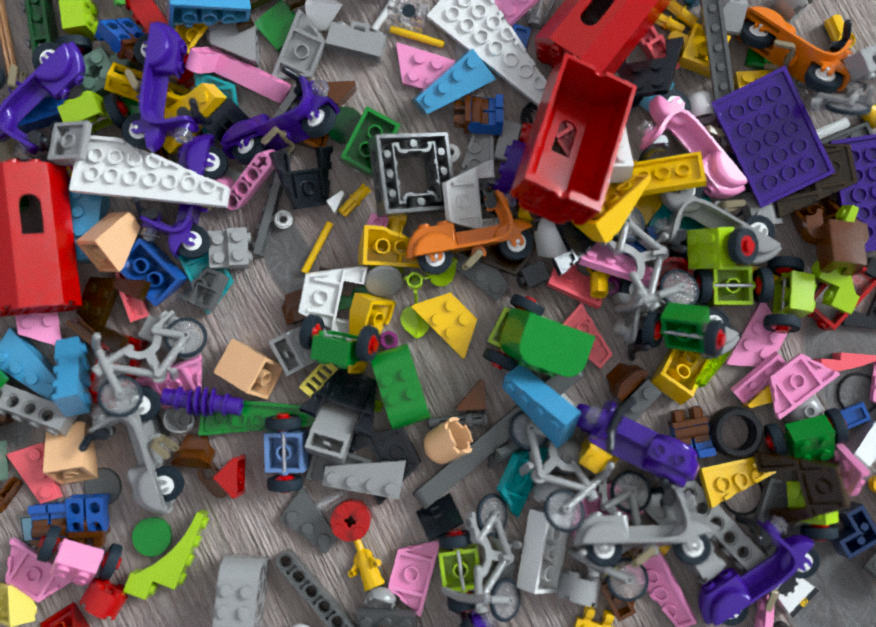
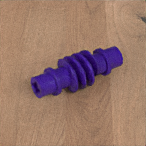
(202, 403)

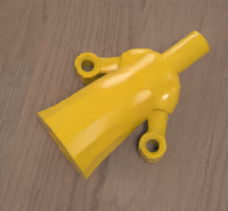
(367, 567)

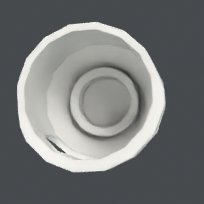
(700, 105)

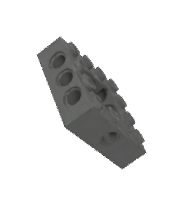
(438, 168)

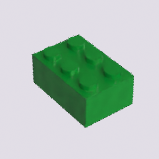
(357, 150)

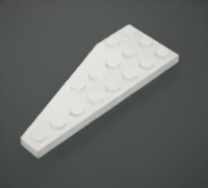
(483, 28)
(128, 172)

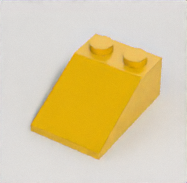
(678, 373)

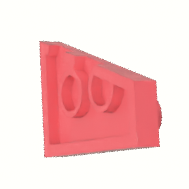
(574, 285)
(581, 321)
(30, 467)

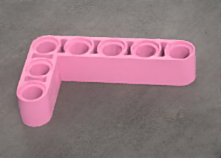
(210, 60)

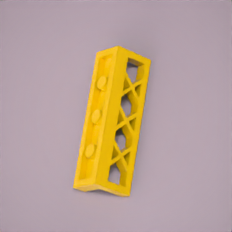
(120, 85)

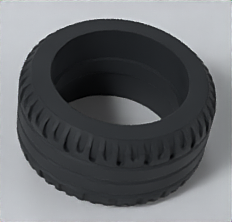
(755, 432)

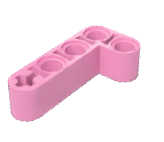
(248, 177)

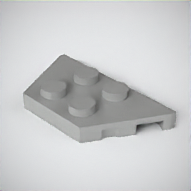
(301, 48)

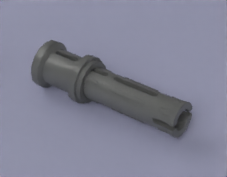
(469, 418)

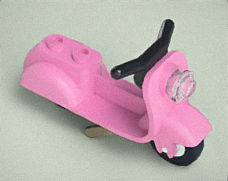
(673, 114)

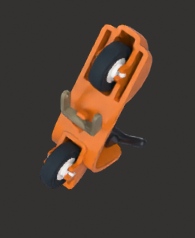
(776, 41)
(435, 244)

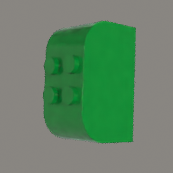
(545, 344)
(400, 387)

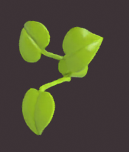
(409, 318)

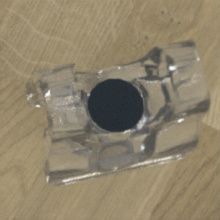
(408, 14)

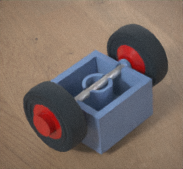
(285, 452)

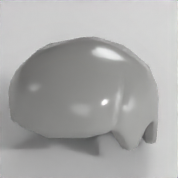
(178, 420)
(380, 598)

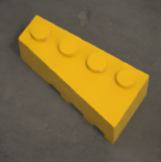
(207, 98)

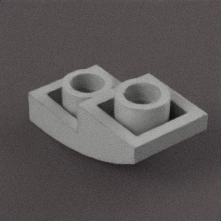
(510, 131)

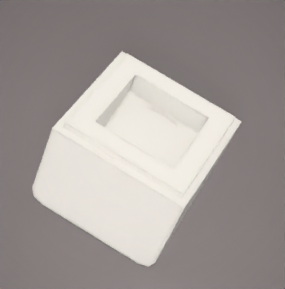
(336, 201)

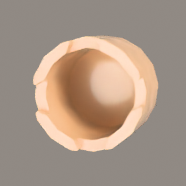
(448, 441)

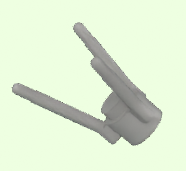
(536, 17)

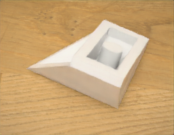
(322, 12)

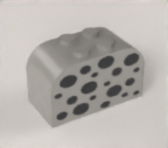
(241, 591)

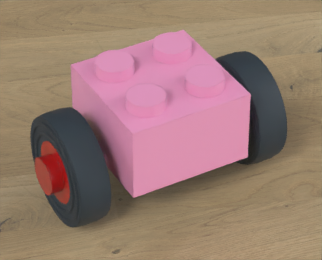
(77, 560)

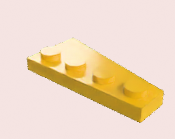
(729, 478)

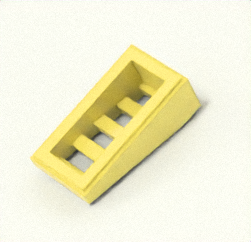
(306, 389)

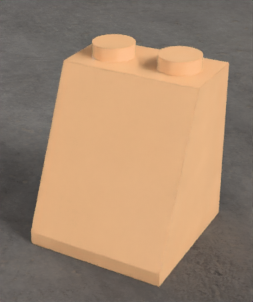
(110, 241)
(248, 369)
(63, 459)

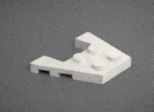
(463, 197)
(323, 291)

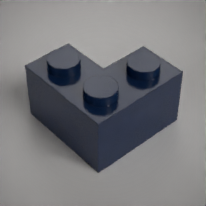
(858, 531)

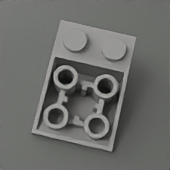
(290, 353)
(332, 432)

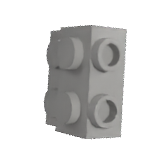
(69, 142)
(230, 249)

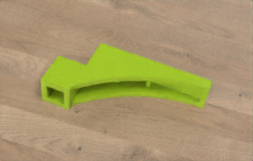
(841, 291)
(172, 567)

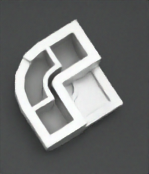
(548, 240)

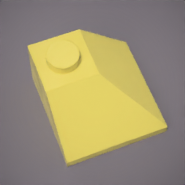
(15, 606)

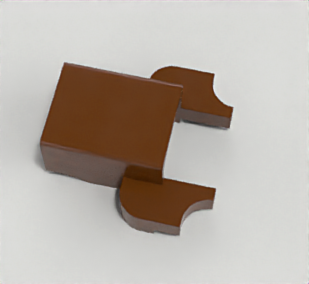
(836, 242)

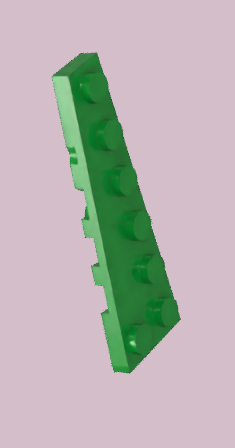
(251, 419)

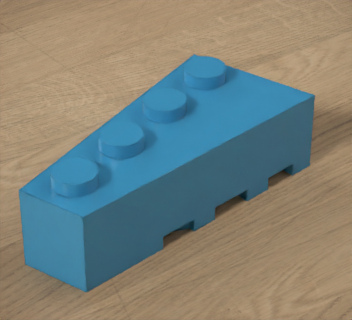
(207, 11)
(453, 83)
(85, 213)
(26, 363)
(72, 377)
(542, 405)

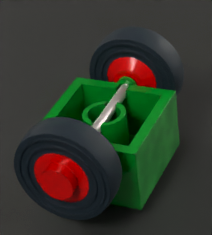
(685, 328)
(337, 346)
(808, 438)

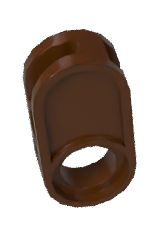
(212, 486)
(8, 492)

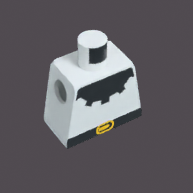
(795, 595)

